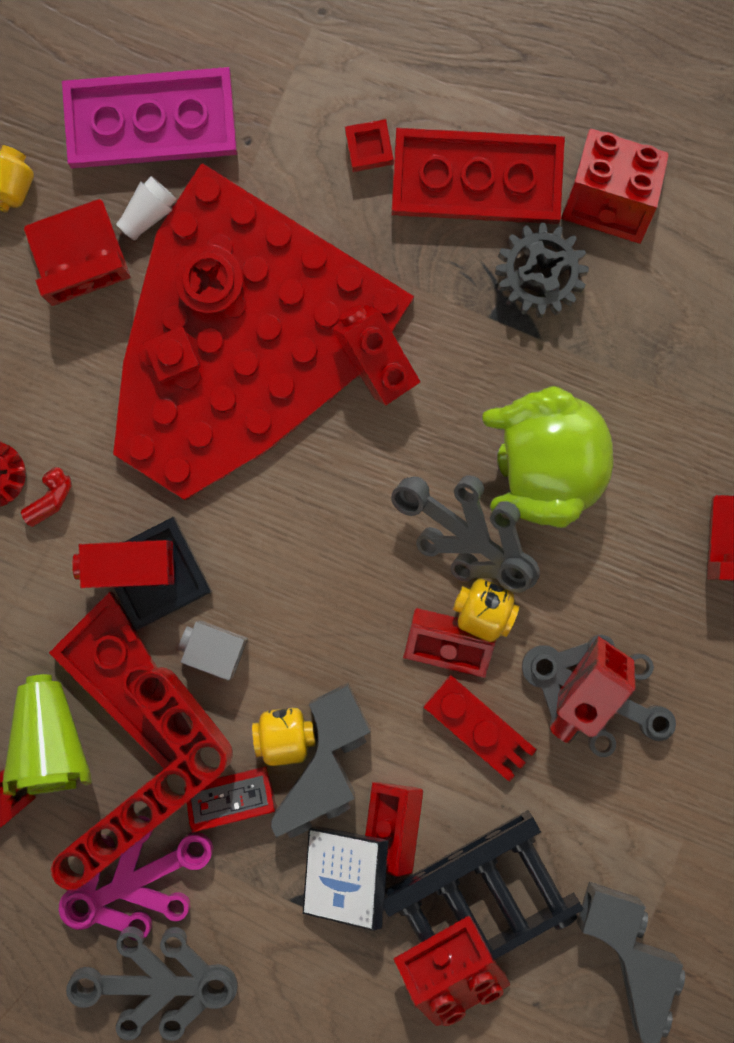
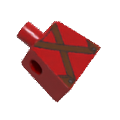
(593, 691)

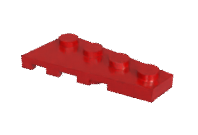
(106, 660)

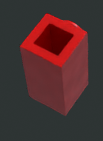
(375, 353)
(124, 564)

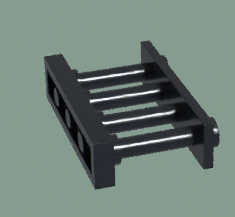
(481, 857)

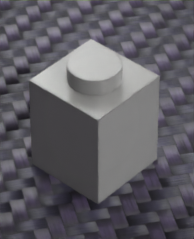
(212, 649)

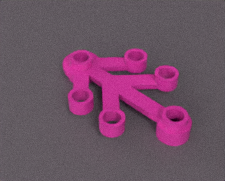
(129, 884)

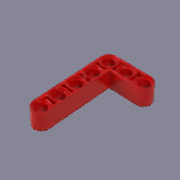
(156, 792)

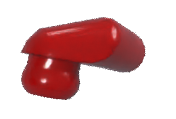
(52, 501)

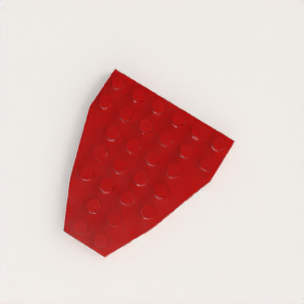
(260, 360)

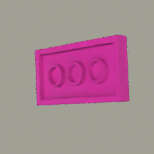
(149, 117)

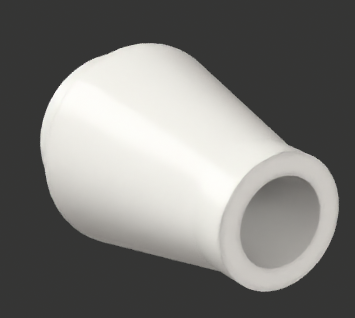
(145, 208)

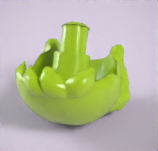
(553, 455)

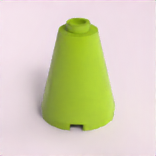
(43, 741)

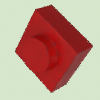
(369, 145)
(171, 354)

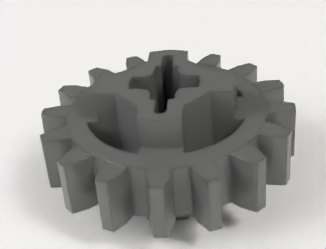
(536, 253)

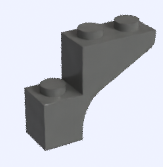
(323, 783)
(648, 972)

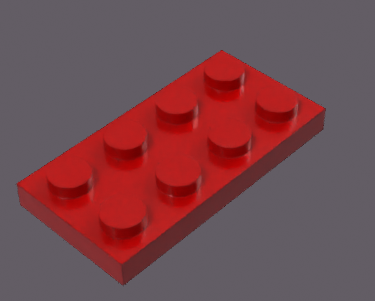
(478, 175)

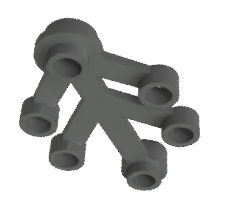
(507, 564)
(559, 675)
(160, 985)

